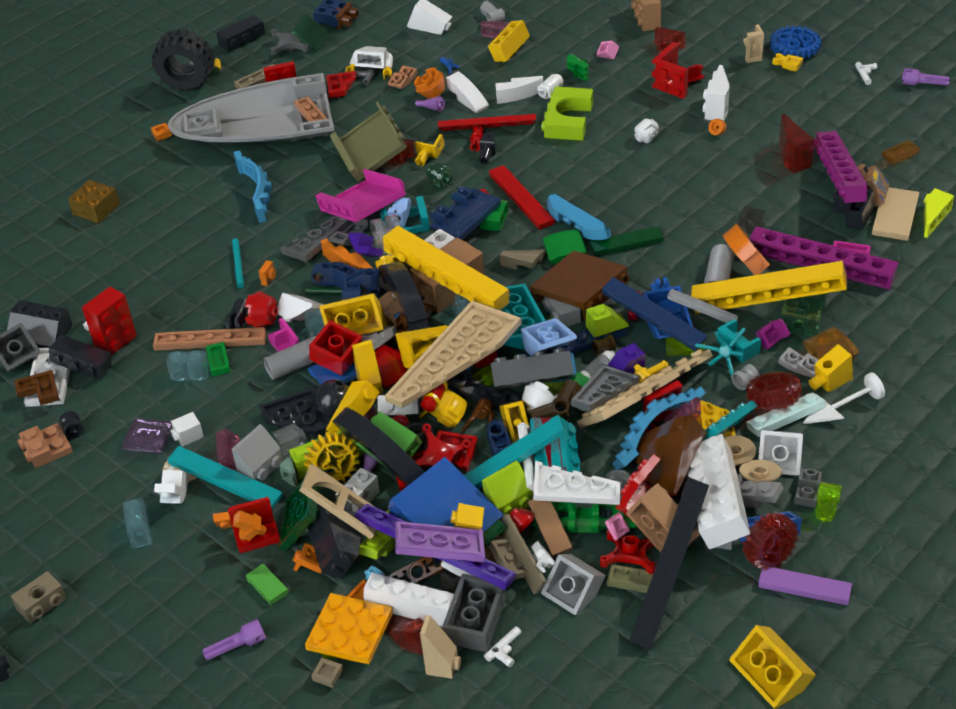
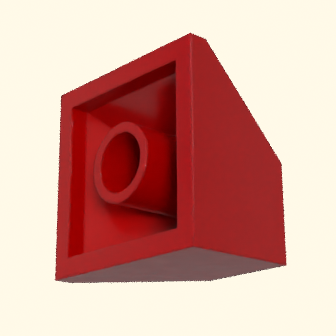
(389, 365)

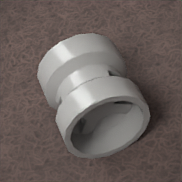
(743, 377)

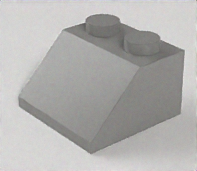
(257, 454)
(572, 583)

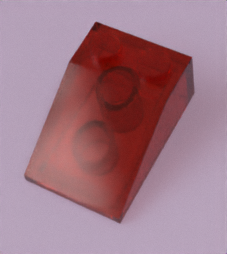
(795, 145)

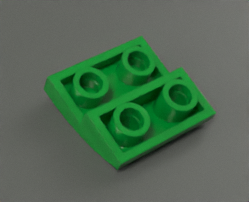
(562, 244)

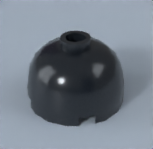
(330, 395)

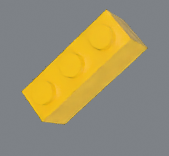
(509, 41)

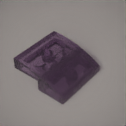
(147, 435)

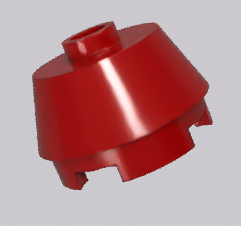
(261, 309)

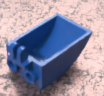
(659, 296)

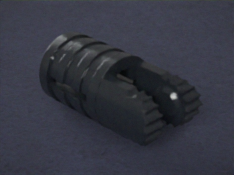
(237, 314)

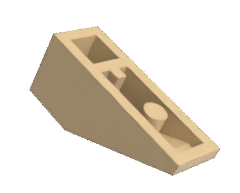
(438, 650)

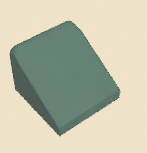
(288, 472)

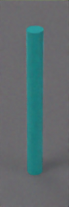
(237, 262)

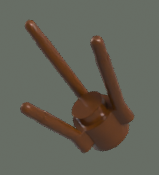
(482, 411)

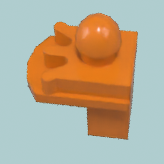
(249, 525)

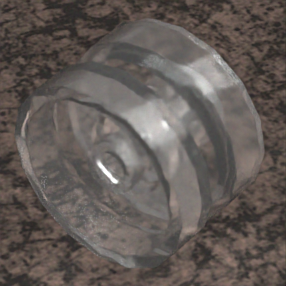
(380, 228)

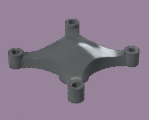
(287, 42)

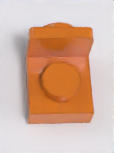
(306, 558)

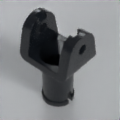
(487, 147)

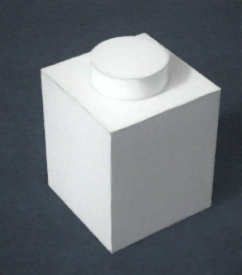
(186, 429)

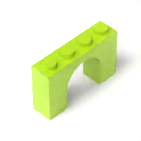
(562, 100)

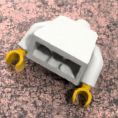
(372, 57)

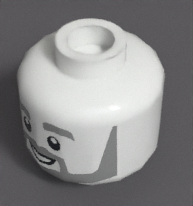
(646, 130)

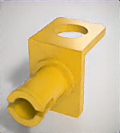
(427, 150)

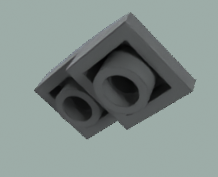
(808, 487)

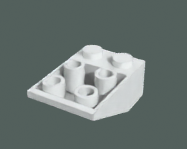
(717, 96)

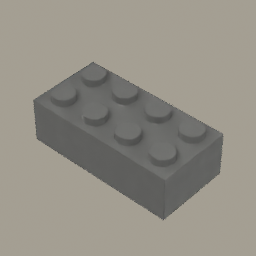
(524, 369)

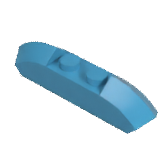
(588, 225)

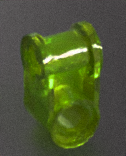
(827, 500)

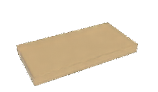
(896, 214)

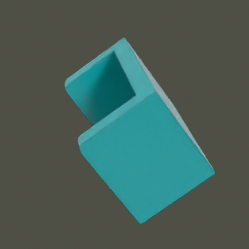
(748, 348)

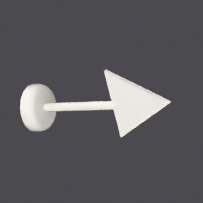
(873, 387)

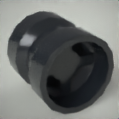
(71, 424)

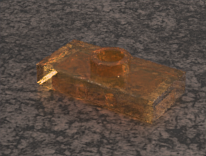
(900, 152)

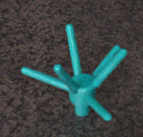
(725, 350)

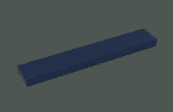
(654, 314)

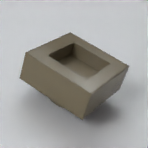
(327, 672)

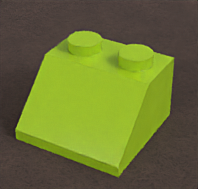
(507, 489)

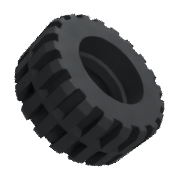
(191, 47)

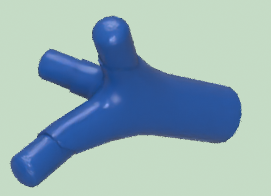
(449, 64)

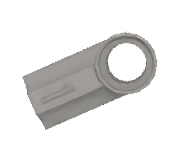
(492, 13)

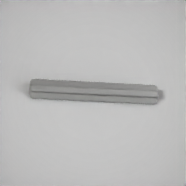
(701, 306)

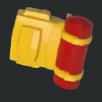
(444, 405)

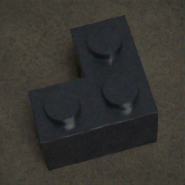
(855, 212)

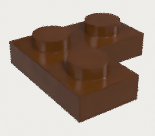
(40, 383)

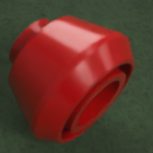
(521, 518)

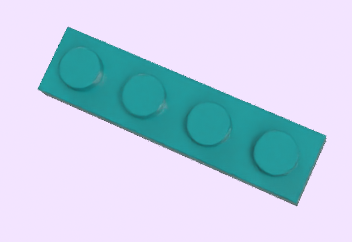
(730, 420)

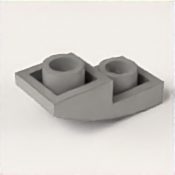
(797, 363)

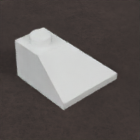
(293, 307)
(782, 449)

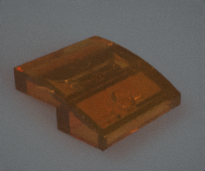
(825, 341)

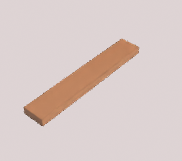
(203, 338)

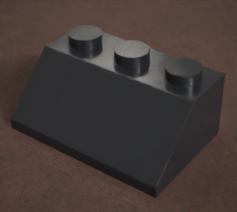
(41, 321)

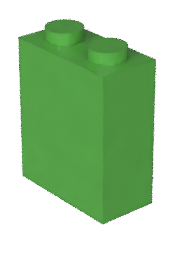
(399, 434)

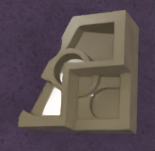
(525, 258)

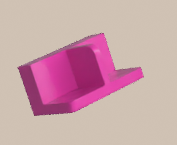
(283, 338)

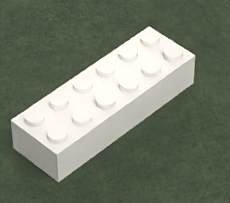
(723, 508)

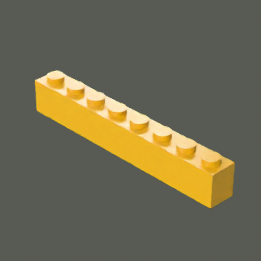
(445, 269)
(773, 286)

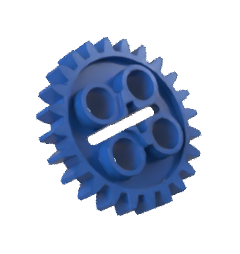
(795, 41)

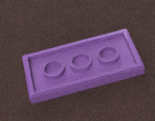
(439, 541)

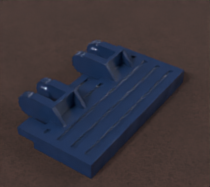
(466, 214)

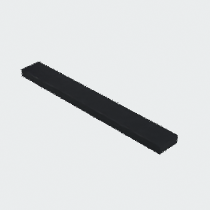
(668, 564)

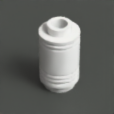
(547, 87)

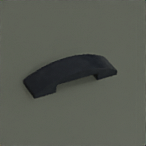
(476, 390)

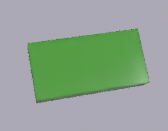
(267, 584)

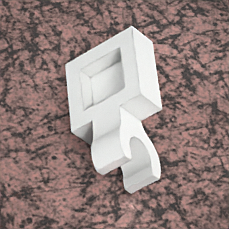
(542, 557)

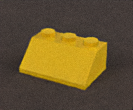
(358, 314)
(771, 666)

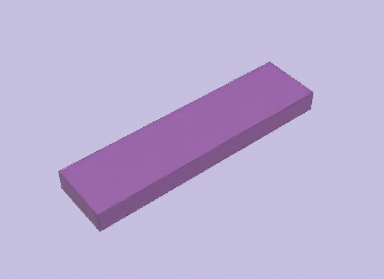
(805, 585)

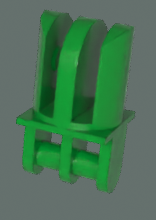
(578, 67)

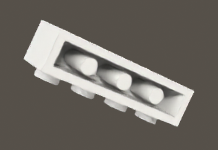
(408, 598)

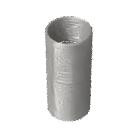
(717, 267)
(292, 357)

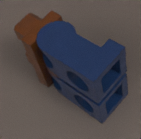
(335, 13)

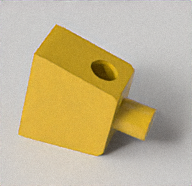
(833, 370)

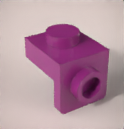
(772, 333)

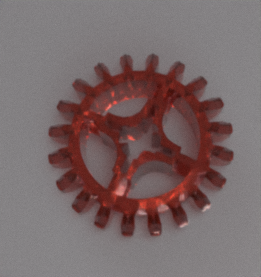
(774, 390)
(770, 540)

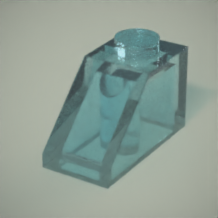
(313, 322)

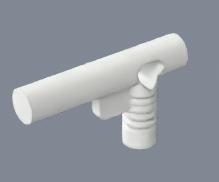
(864, 70)
(503, 648)

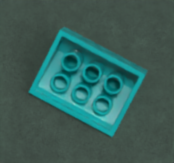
(523, 306)

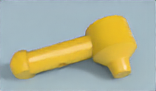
(644, 373)

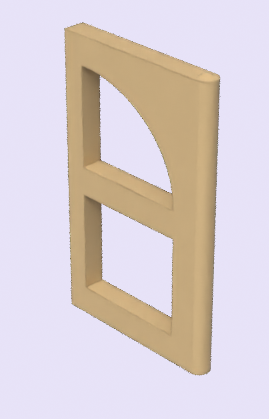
(317, 477)

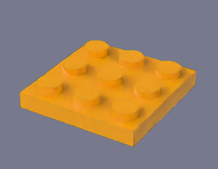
(349, 628)

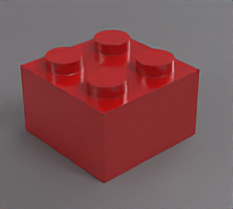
(334, 348)

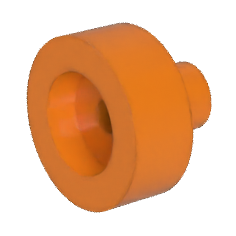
(717, 127)

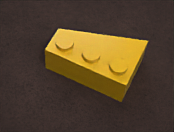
(416, 342)

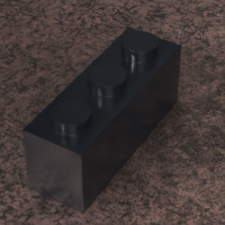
(240, 33)
(80, 357)

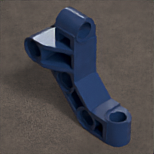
(351, 280)

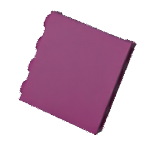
(364, 197)

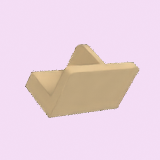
(754, 45)

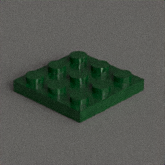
(298, 514)

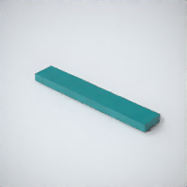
(519, 450)
(222, 476)

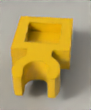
(788, 62)

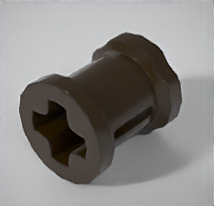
(603, 345)

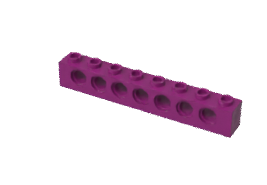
(840, 167)
(805, 253)

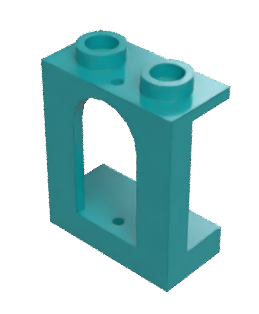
(419, 210)

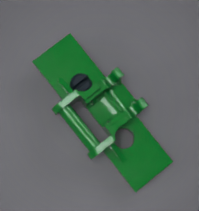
(586, 519)

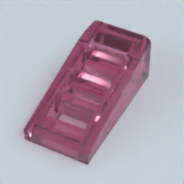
(497, 25)
(685, 410)
(225, 442)

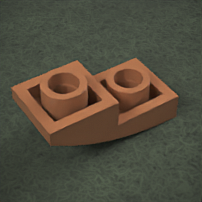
(403, 77)

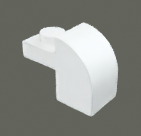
(172, 487)

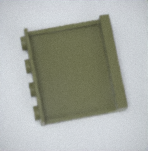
(370, 143)

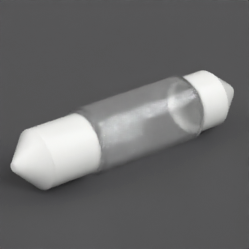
(594, 365)

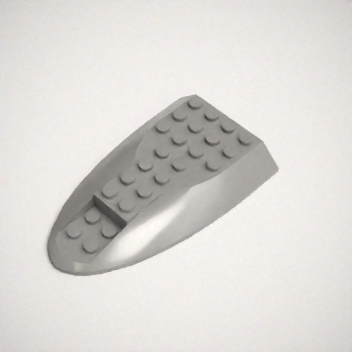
(256, 113)

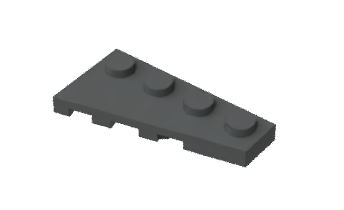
(311, 244)
(602, 387)

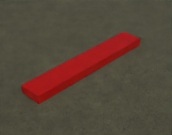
(487, 122)
(521, 197)

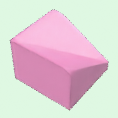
(607, 49)

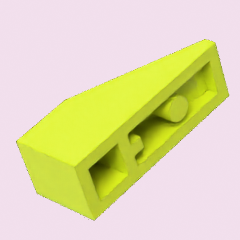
(937, 207)

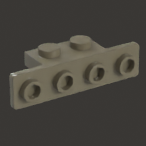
(514, 555)

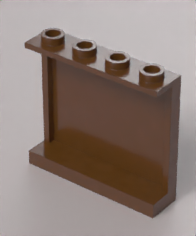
(578, 281)

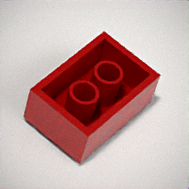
(109, 320)

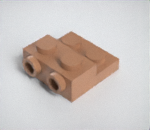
(44, 445)

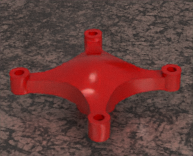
(437, 449)
(629, 550)

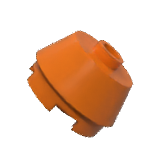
(430, 84)

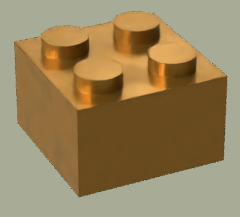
(94, 201)

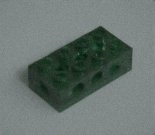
(807, 320)

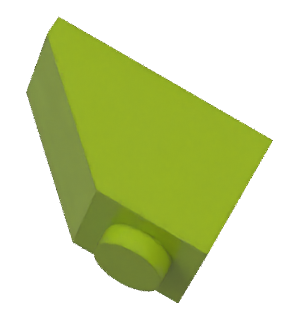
(604, 320)

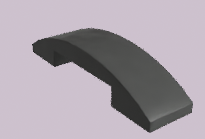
(361, 226)

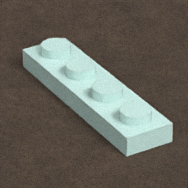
(777, 418)

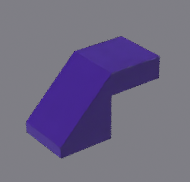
(363, 245)

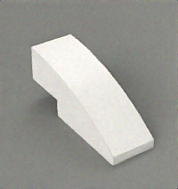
(517, 89)
(466, 92)

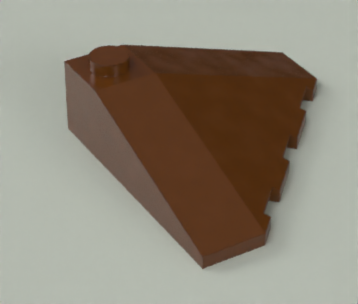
(675, 446)

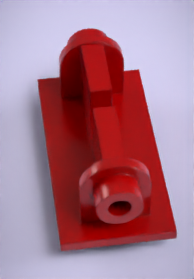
(694, 73)

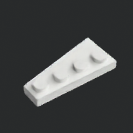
(565, 486)

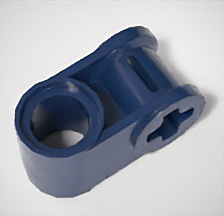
(497, 441)

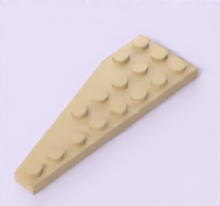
(463, 343)
(642, 389)

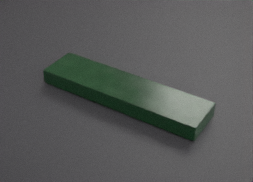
(627, 241)

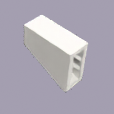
(429, 18)

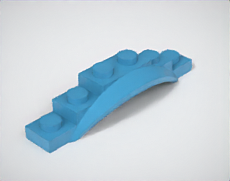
(263, 188)
(642, 420)

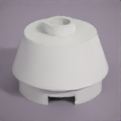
(536, 395)

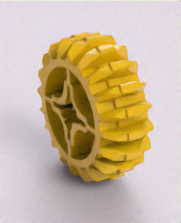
(347, 452)

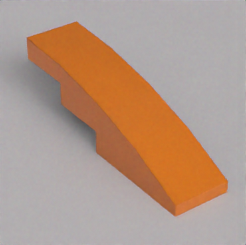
(340, 254)

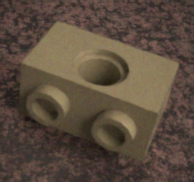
(38, 597)

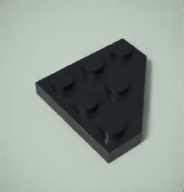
(296, 409)

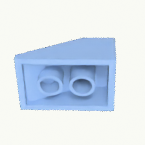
(546, 336)

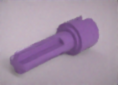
(913, 77)
(249, 634)

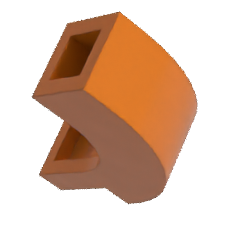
(745, 250)

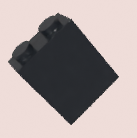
(334, 543)

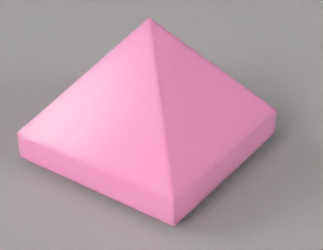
(617, 526)

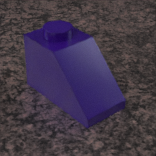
(627, 358)

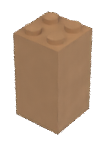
(433, 291)

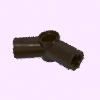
(563, 399)

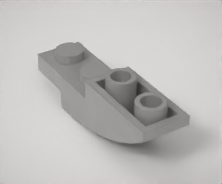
(759, 492)

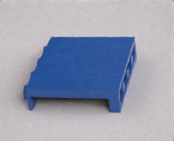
(437, 494)

